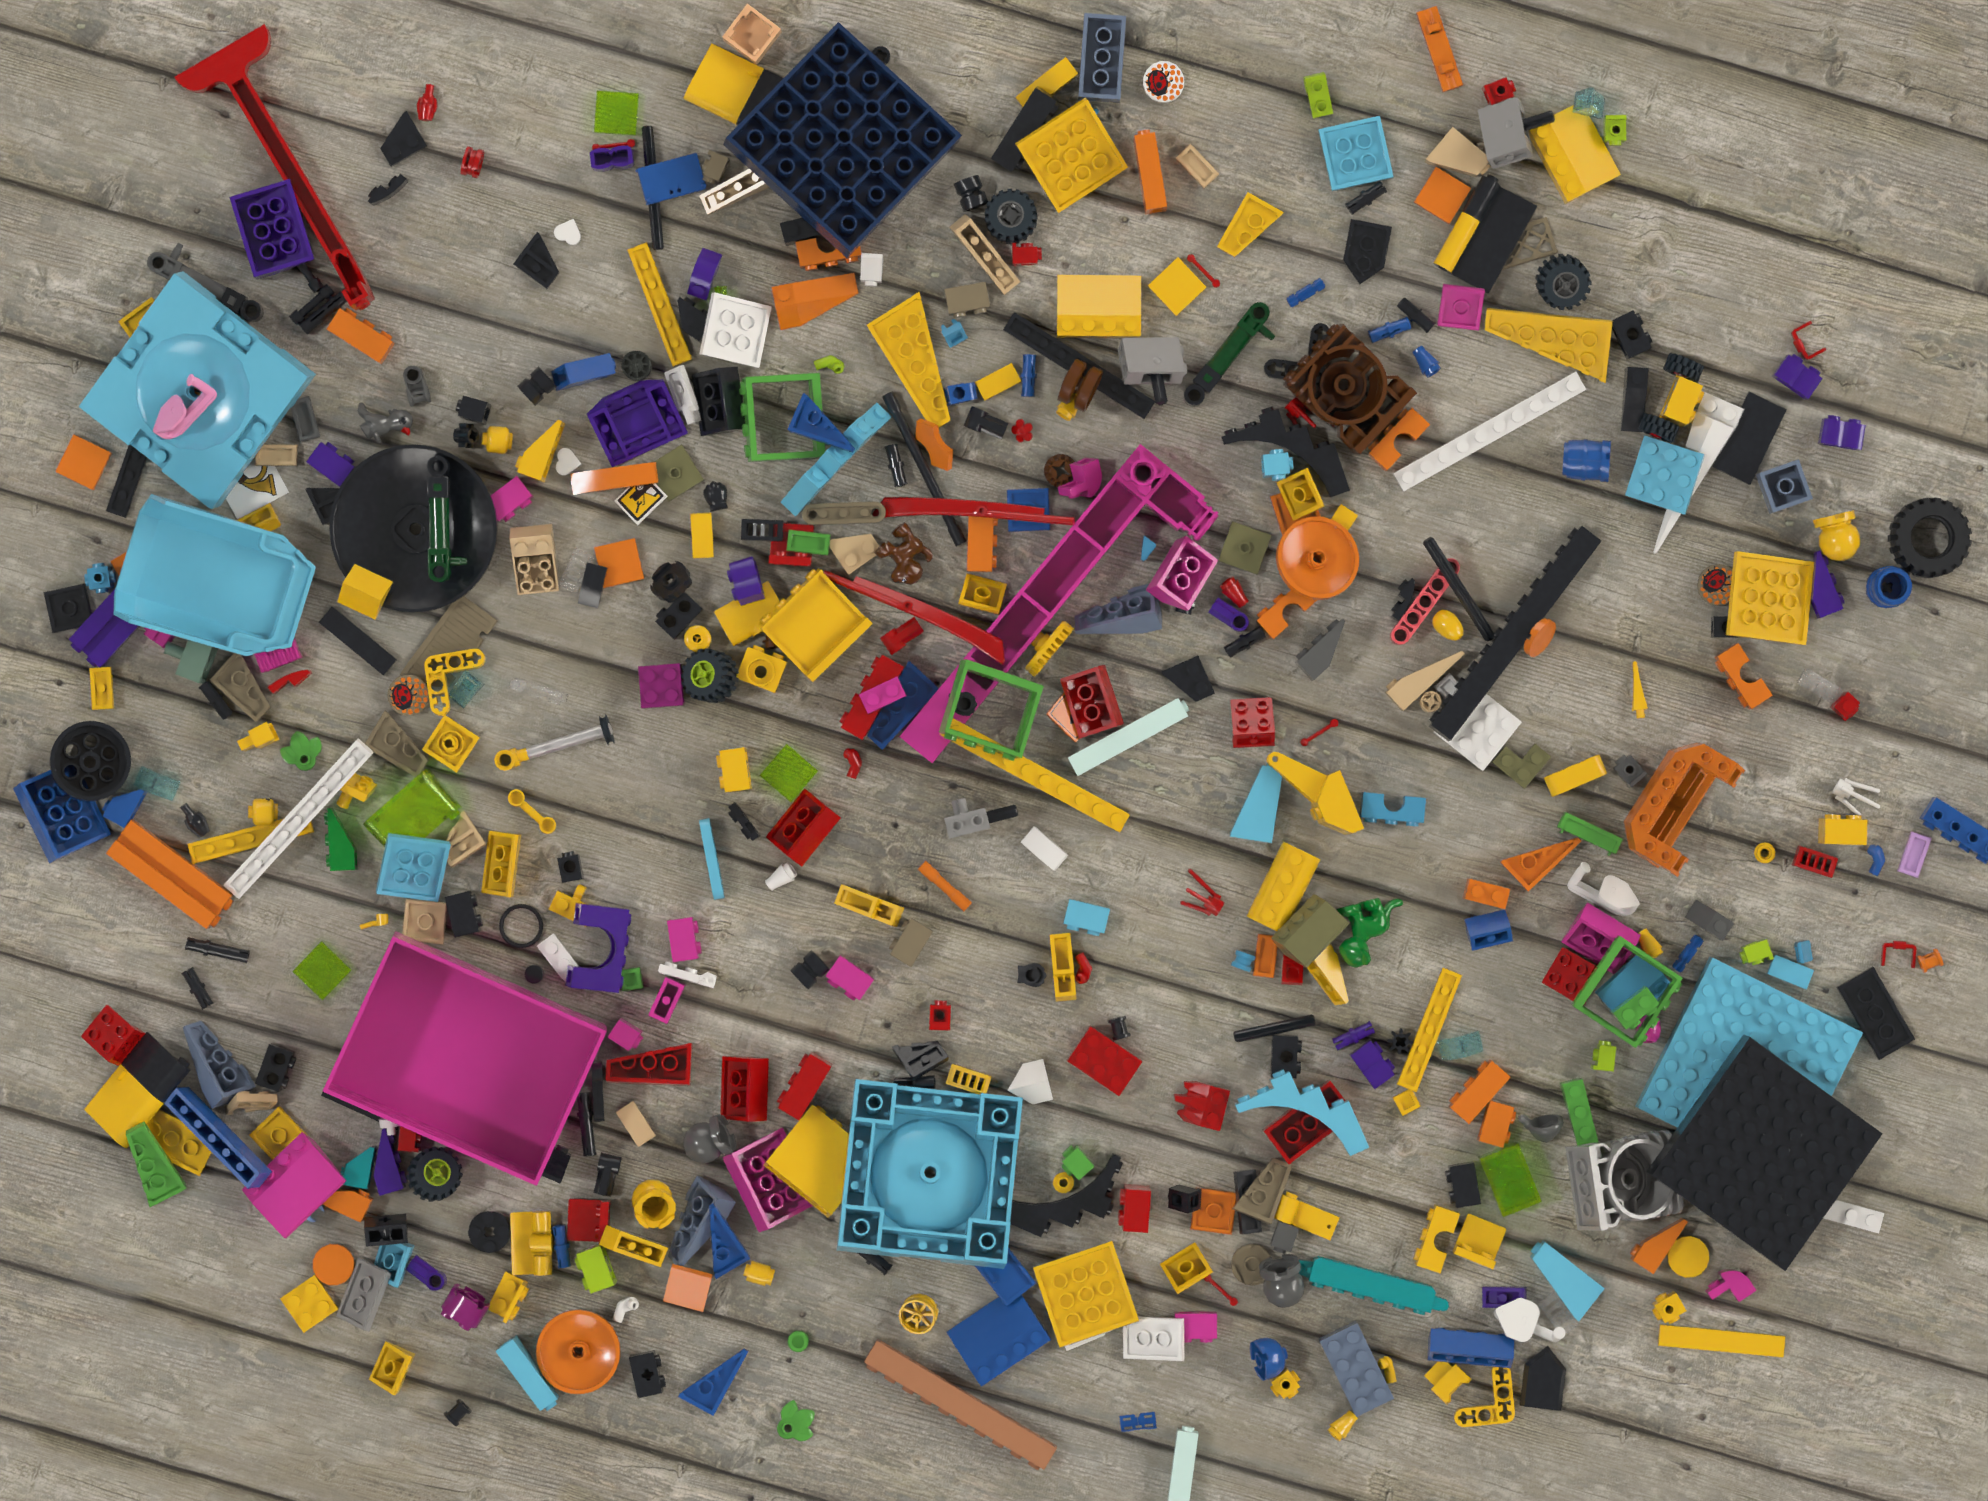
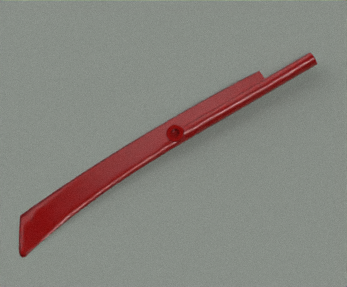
(958, 507)
(972, 634)

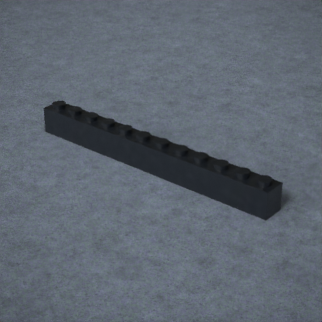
(1515, 632)

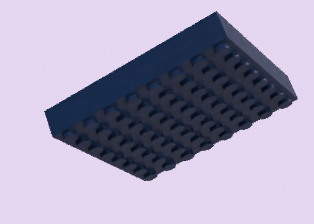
(842, 140)

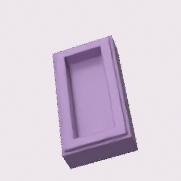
(1914, 854)

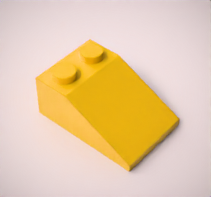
(539, 456)

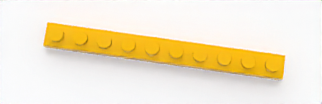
(1047, 781)

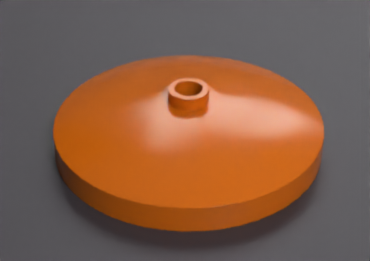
(1329, 545)
(574, 1371)

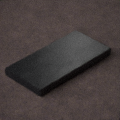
(1751, 438)
(1875, 1013)

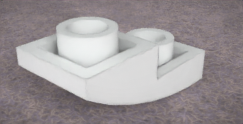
(1044, 848)

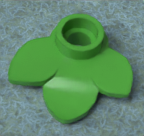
(300, 748)
(798, 1420)

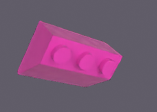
(1182, 574)
(1594, 933)

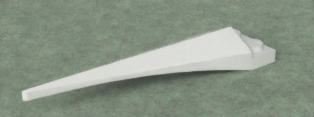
(1708, 435)

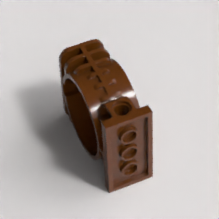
(1339, 344)

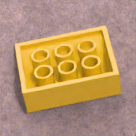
(1573, 154)
(1098, 306)

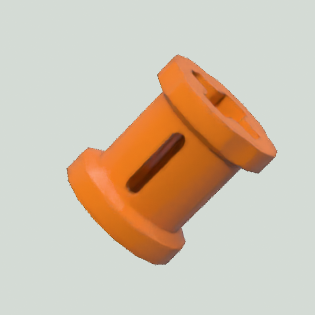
(1930, 960)

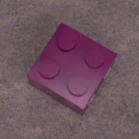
(661, 685)

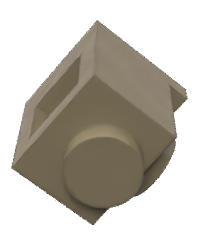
(715, 167)

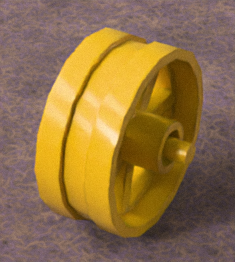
(918, 1314)

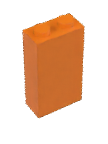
(1150, 172)

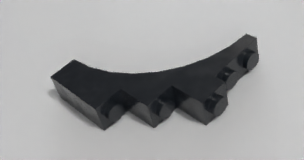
(1272, 430)
(1092, 1198)

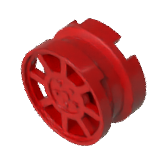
(472, 162)

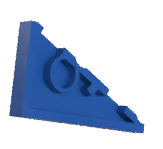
(815, 425)
(726, 1247)
(711, 1388)

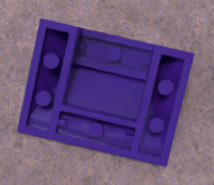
(636, 420)

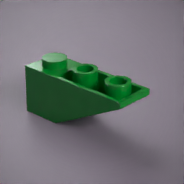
(341, 848)

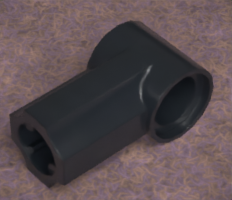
(982, 422)
(607, 1170)

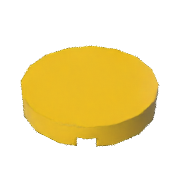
(1688, 1256)

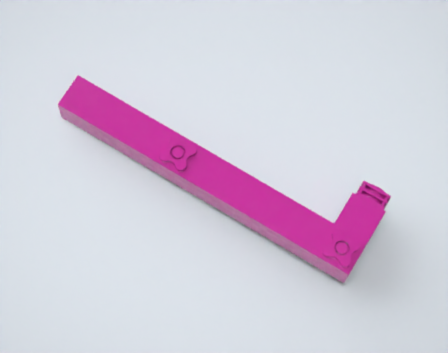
(1138, 483)

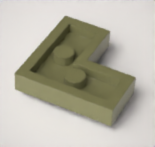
(1523, 769)

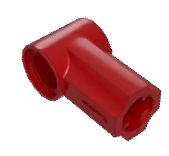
(898, 638)

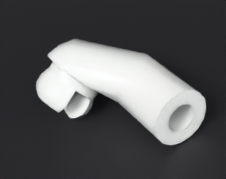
(623, 1306)

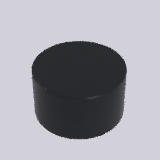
(534, 974)

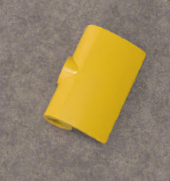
(743, 621)
(531, 1243)

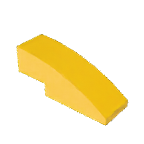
(1050, 81)
(869, 905)
(1063, 967)

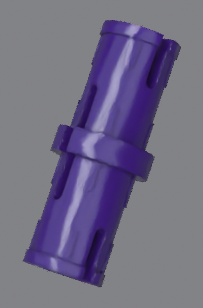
(1353, 1035)

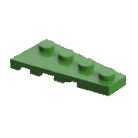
(155, 1169)

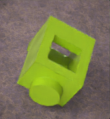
(1609, 122)
(1756, 952)
(1604, 1056)

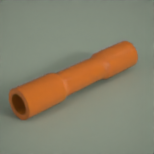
(935, 877)

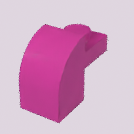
(1086, 479)
(1734, 1281)

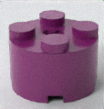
(464, 1307)

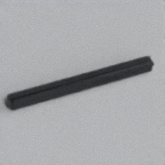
(654, 209)
(1458, 588)

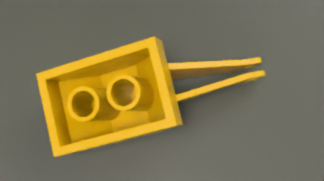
(1328, 794)

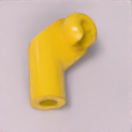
(1387, 1364)

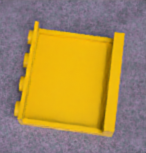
(814, 624)
(813, 1160)

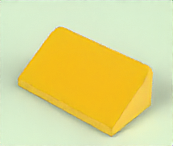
(263, 518)

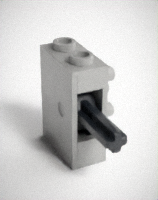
(1507, 132)
(1152, 362)
(968, 821)

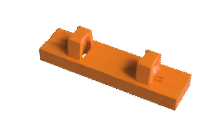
(1439, 49)

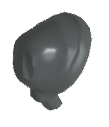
(1543, 1127)

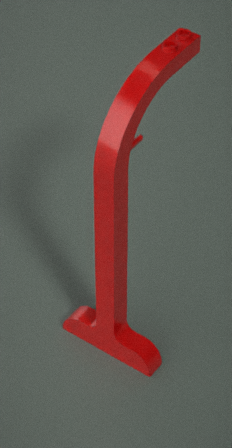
(231, 68)

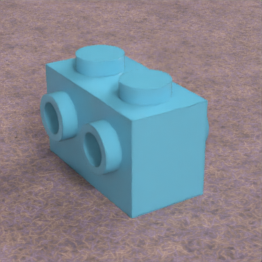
(1276, 465)

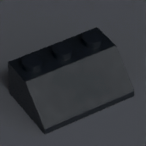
(718, 400)

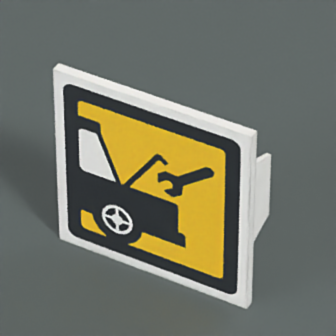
(640, 501)

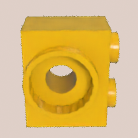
(756, 657)

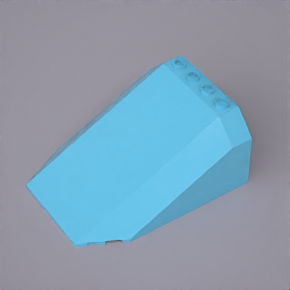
(211, 579)

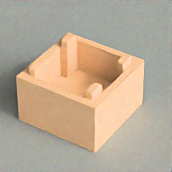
(752, 34)

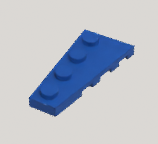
(897, 714)

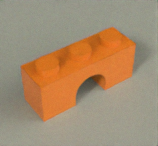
(811, 256)
(1410, 424)
(1272, 619)
(1730, 662)

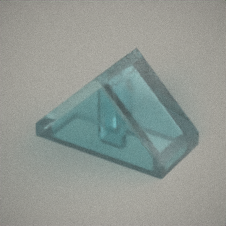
(1589, 103)
(465, 688)
(157, 783)
(1460, 1046)

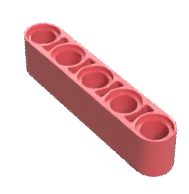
(1420, 611)

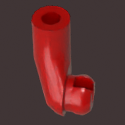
(854, 760)
(1084, 970)

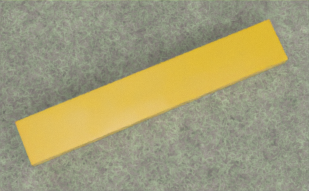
(659, 304)
(235, 842)
(1429, 1029)
(1721, 1340)

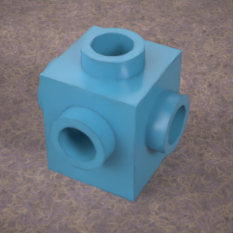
(108, 578)

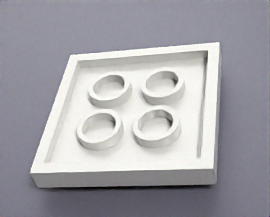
(735, 330)
(1484, 732)

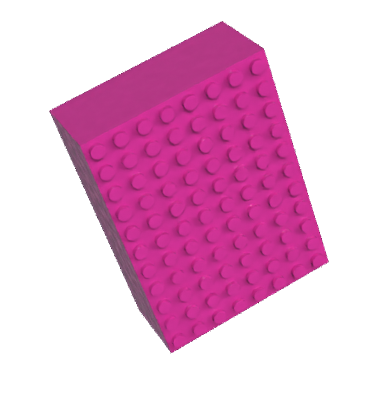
(465, 1058)

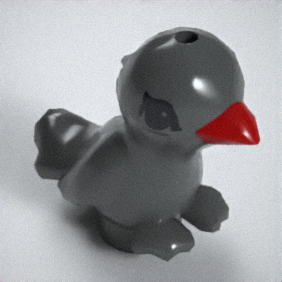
(378, 425)

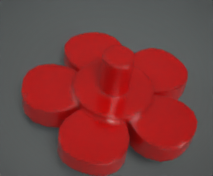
(1022, 430)

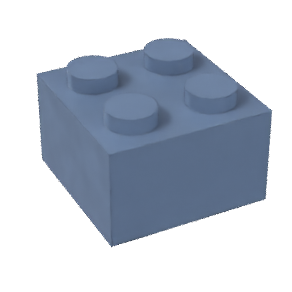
(1784, 486)

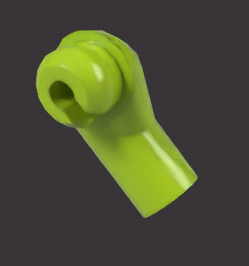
(830, 362)

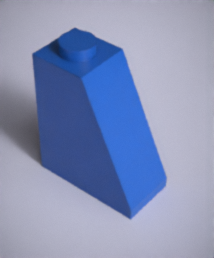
(583, 371)

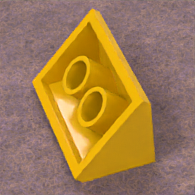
(501, 863)

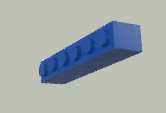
(218, 1137)

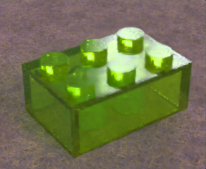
(1509, 1179)

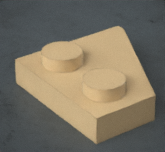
(854, 551)
(464, 840)
(251, 1102)

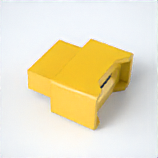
(259, 737)
(1446, 1380)

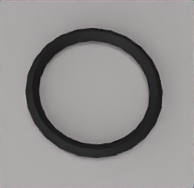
(501, 924)

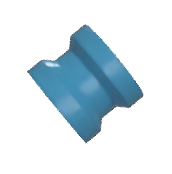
(1243, 961)

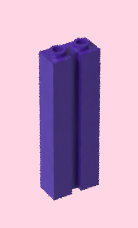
(102, 634)

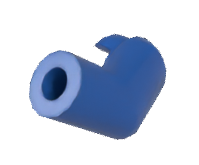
(1878, 858)

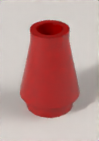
(1234, 591)

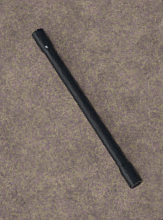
(895, 409)

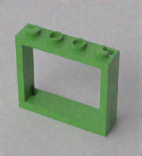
(747, 410)
(1034, 690)
(1649, 1022)

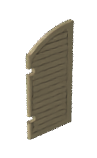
(454, 632)

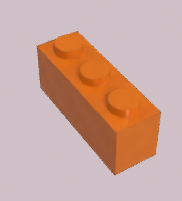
(361, 335)
(981, 544)
(1478, 1090)

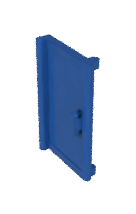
(664, 179)
(1011, 1280)

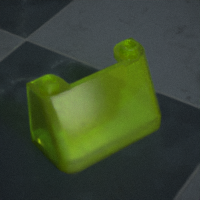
(414, 809)

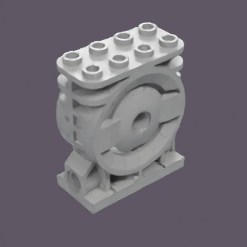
(1599, 1185)

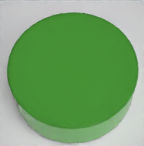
(798, 1341)

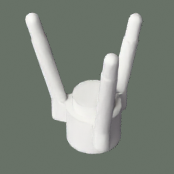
(1844, 789)

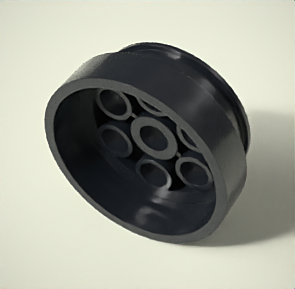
(106, 738)

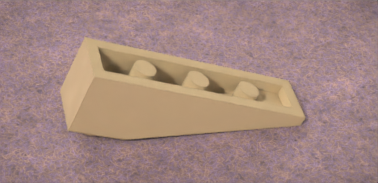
(732, 191)
(984, 254)
(1410, 687)

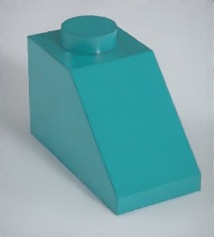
(359, 1170)

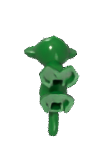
(1355, 949)

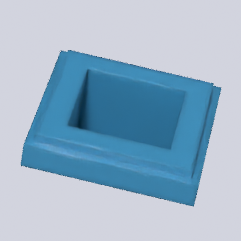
(1147, 548)
(1803, 951)

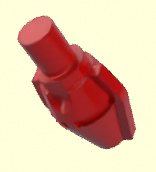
(427, 104)

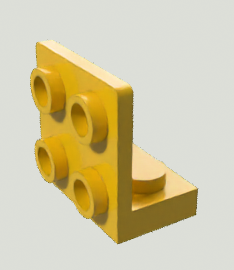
(1479, 1241)
(507, 1295)

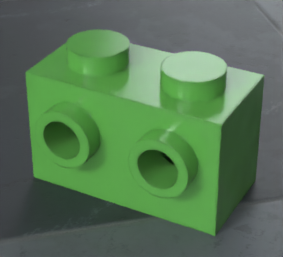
(1635, 1007)
(1076, 1162)

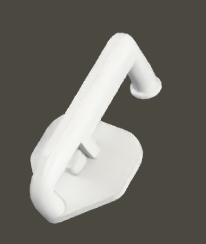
(1613, 895)
(1520, 1319)

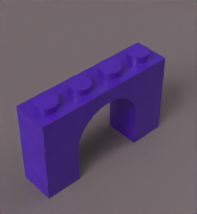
(608, 974)

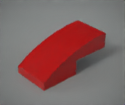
(295, 678)
(1291, 972)

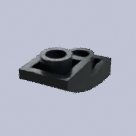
(381, 194)
(592, 585)
(1406, 591)

